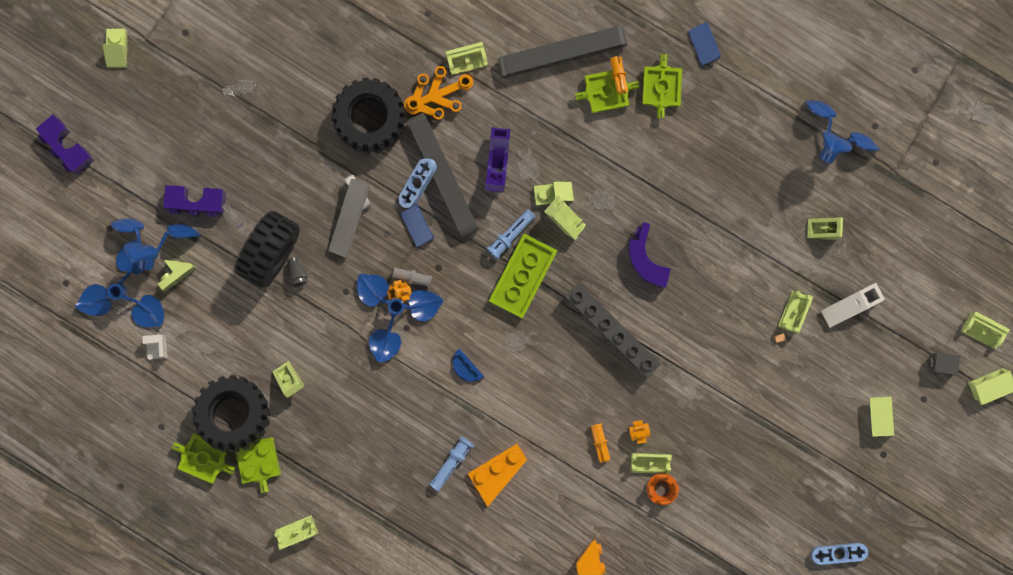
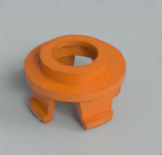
(673, 489)

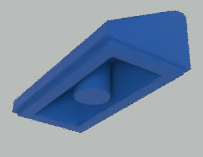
(704, 44)
(417, 225)

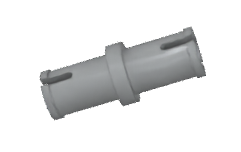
(412, 277)

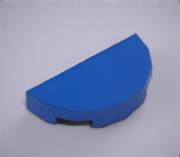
(465, 368)

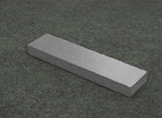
(349, 217)

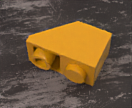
(589, 560)

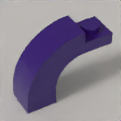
(497, 160)
(642, 265)

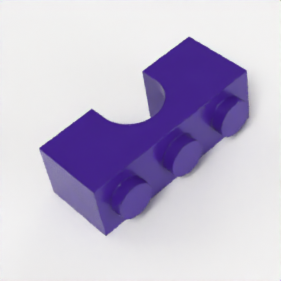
(53, 132)
(177, 200)

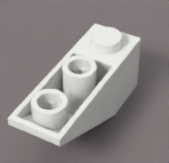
(852, 304)

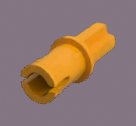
(619, 75)
(600, 442)

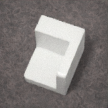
(155, 346)

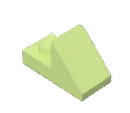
(116, 48)
(547, 193)
(180, 271)
(288, 379)

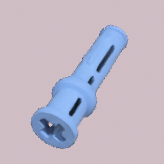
(504, 240)
(456, 456)

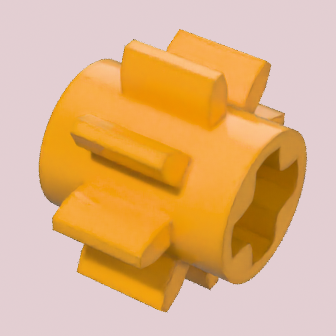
(399, 291)
(639, 432)

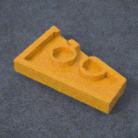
(497, 472)

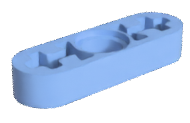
(425, 179)
(852, 547)

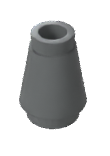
(296, 272)

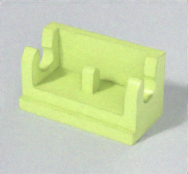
(466, 58)
(565, 218)
(795, 311)
(985, 330)
(992, 386)
(881, 416)
(650, 463)
(296, 532)

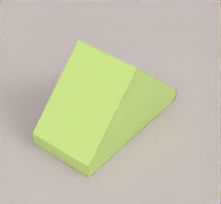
(825, 228)

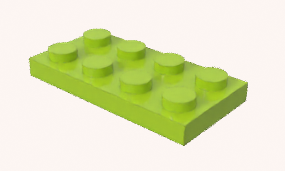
(523, 276)

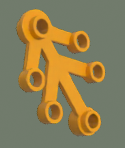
(436, 95)

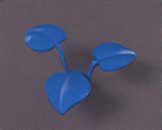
(832, 143)
(145, 253)
(96, 297)
(422, 303)

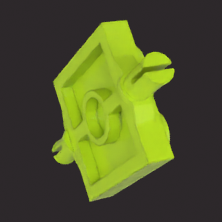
(662, 86)
(602, 92)
(201, 459)
(259, 463)

